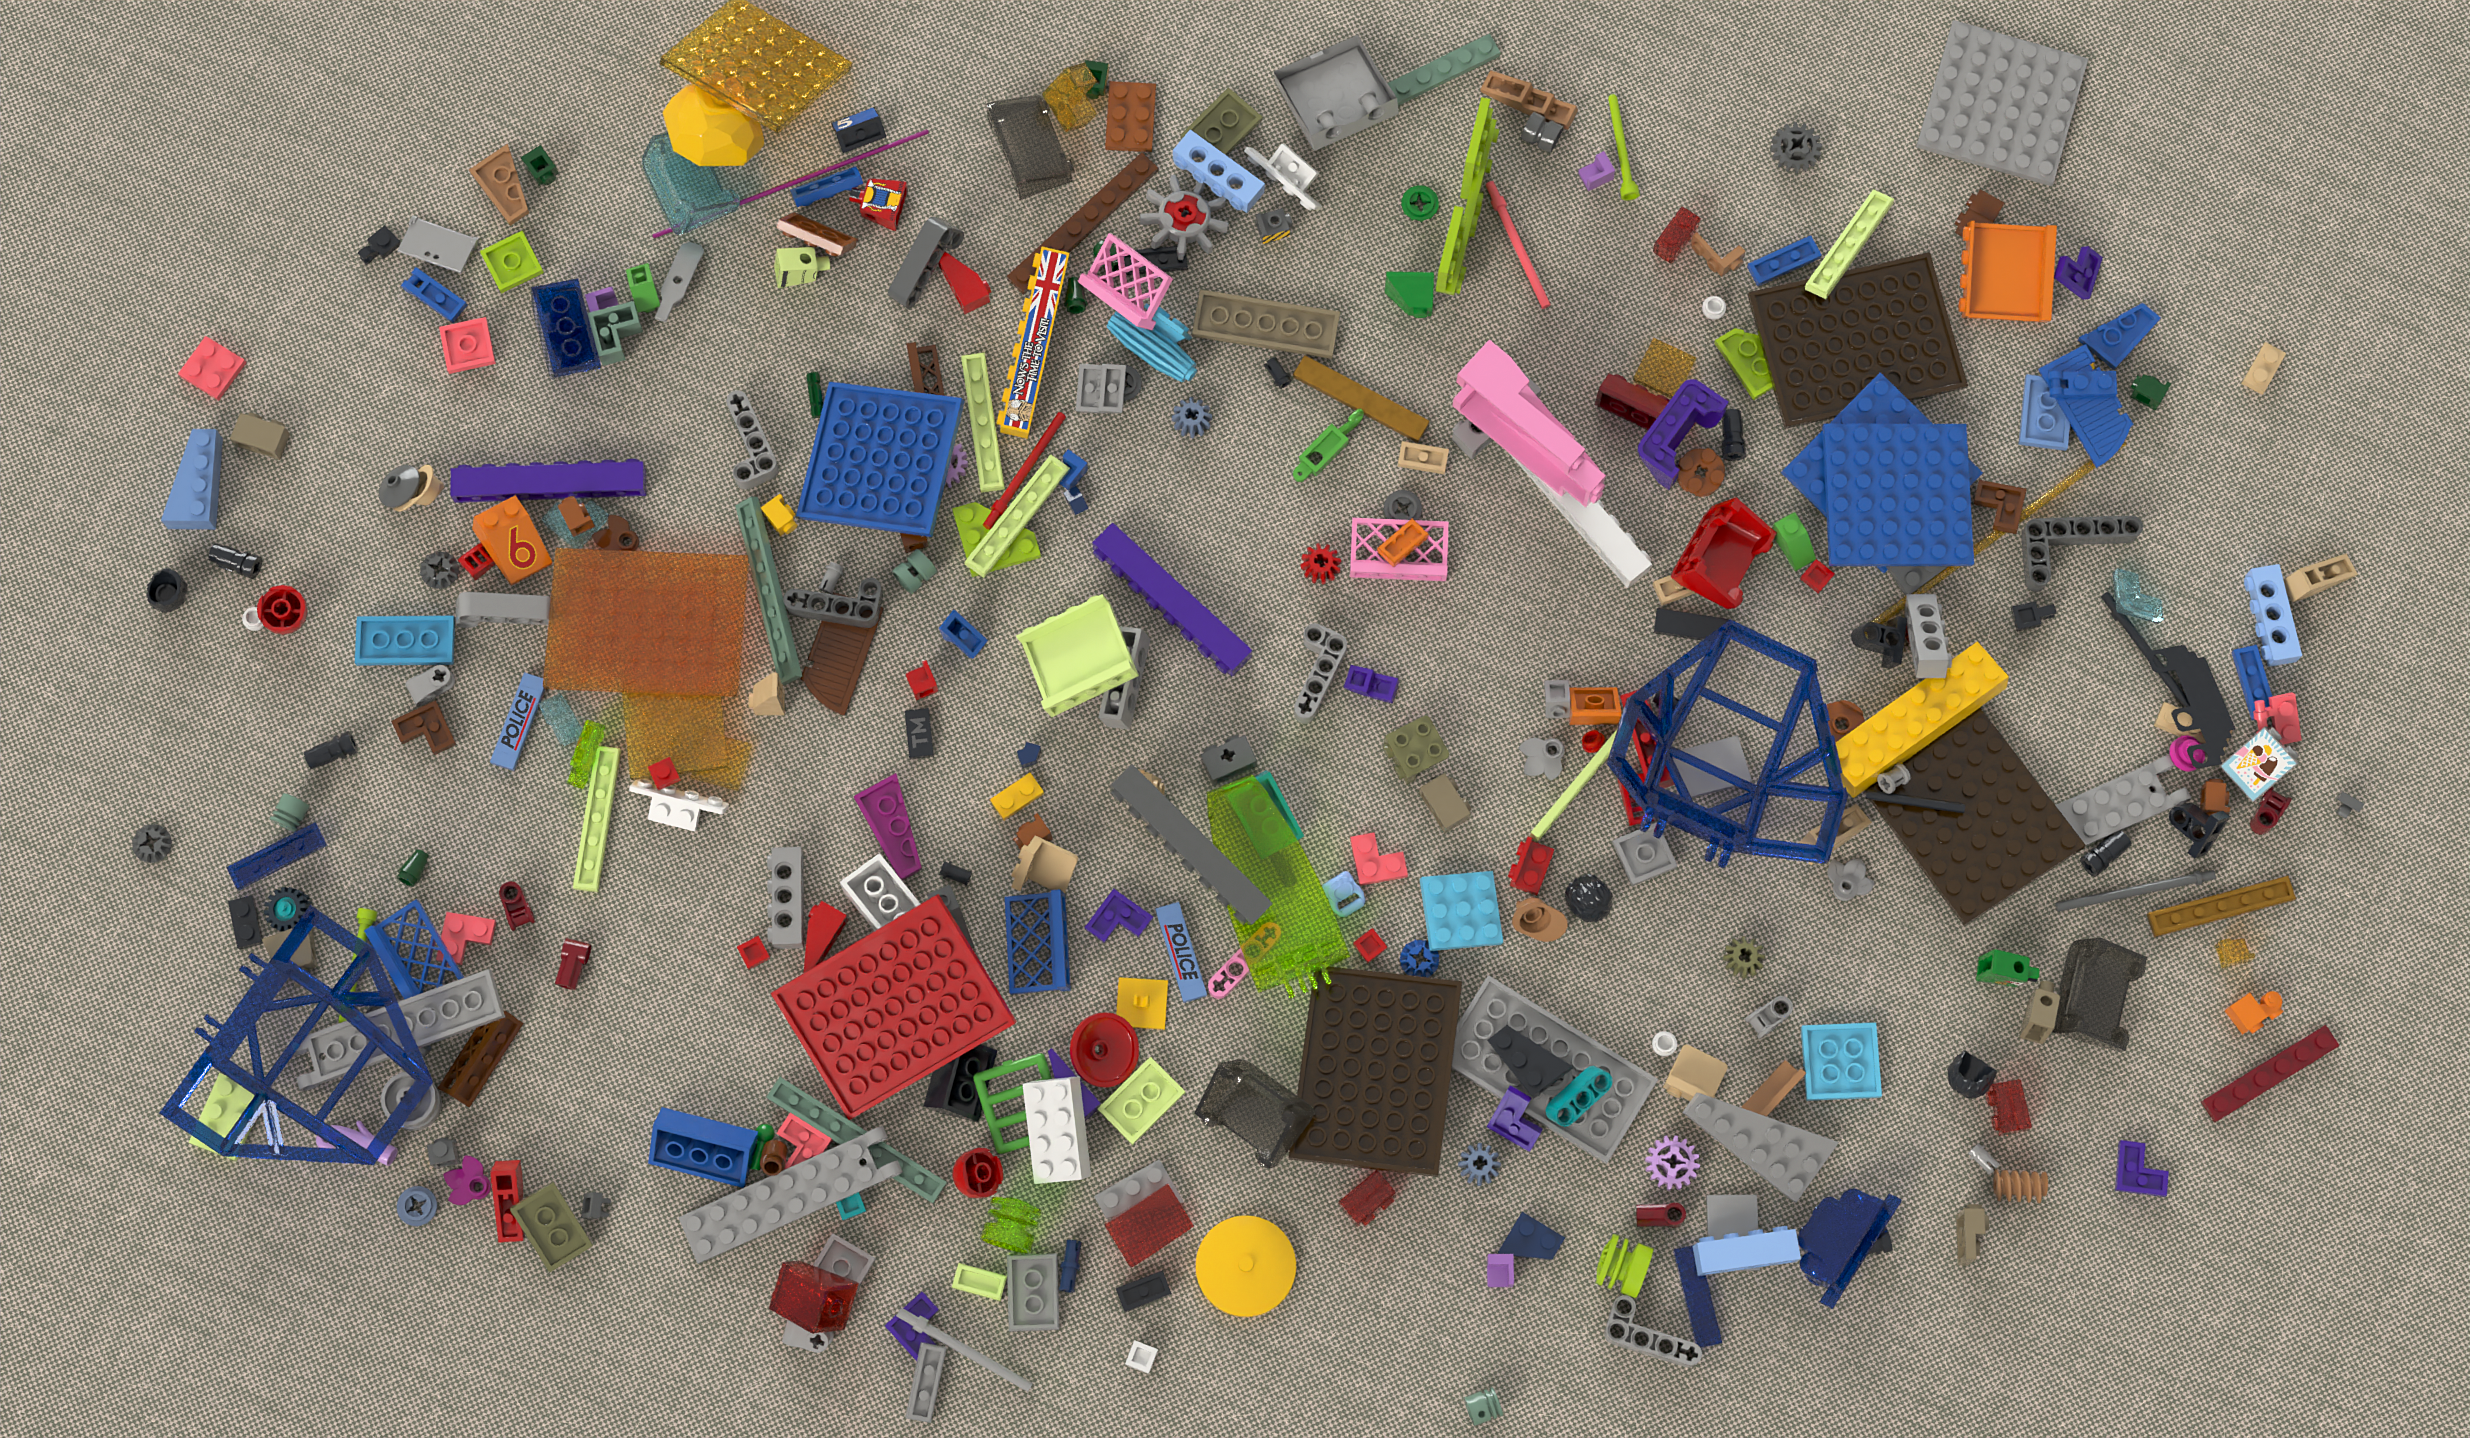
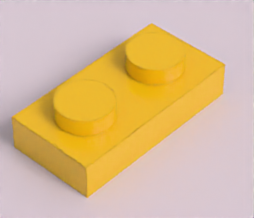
(1017, 796)

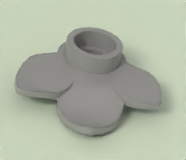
(1539, 759)
(1849, 875)

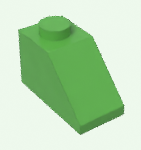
(643, 288)
(1794, 541)

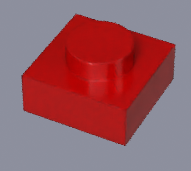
(1817, 576)
(664, 773)
(1370, 945)
(753, 952)

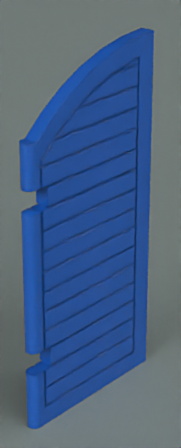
(2092, 418)

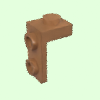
(1731, 261)

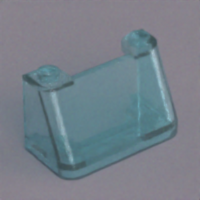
(685, 191)

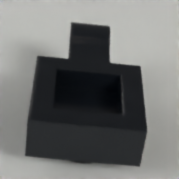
(381, 243)
(2029, 616)

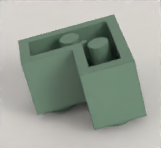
(609, 326)

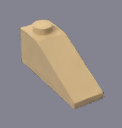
(2318, 577)
(768, 696)
(1851, 824)

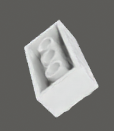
(878, 892)
(1056, 1130)

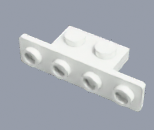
(1290, 170)
(676, 806)

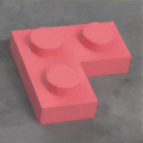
(1372, 867)
(460, 929)
(806, 1138)

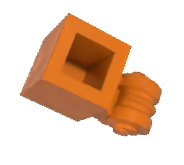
(2248, 1014)

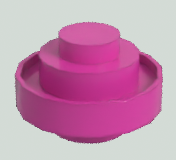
(2179, 753)

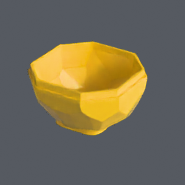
(710, 129)

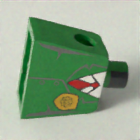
(2005, 969)

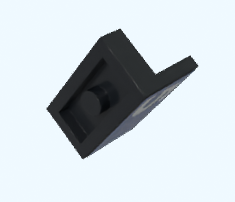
(858, 129)

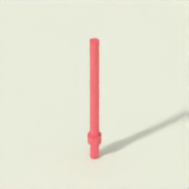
(1499, 205)

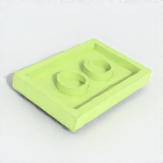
(1141, 1101)
(223, 1109)

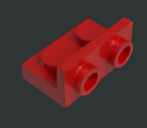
(1531, 866)

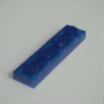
(276, 856)
(1697, 1299)

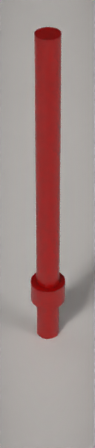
(1000, 505)

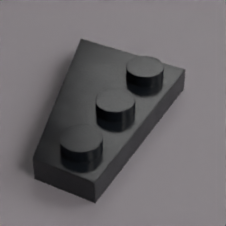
(1528, 1061)

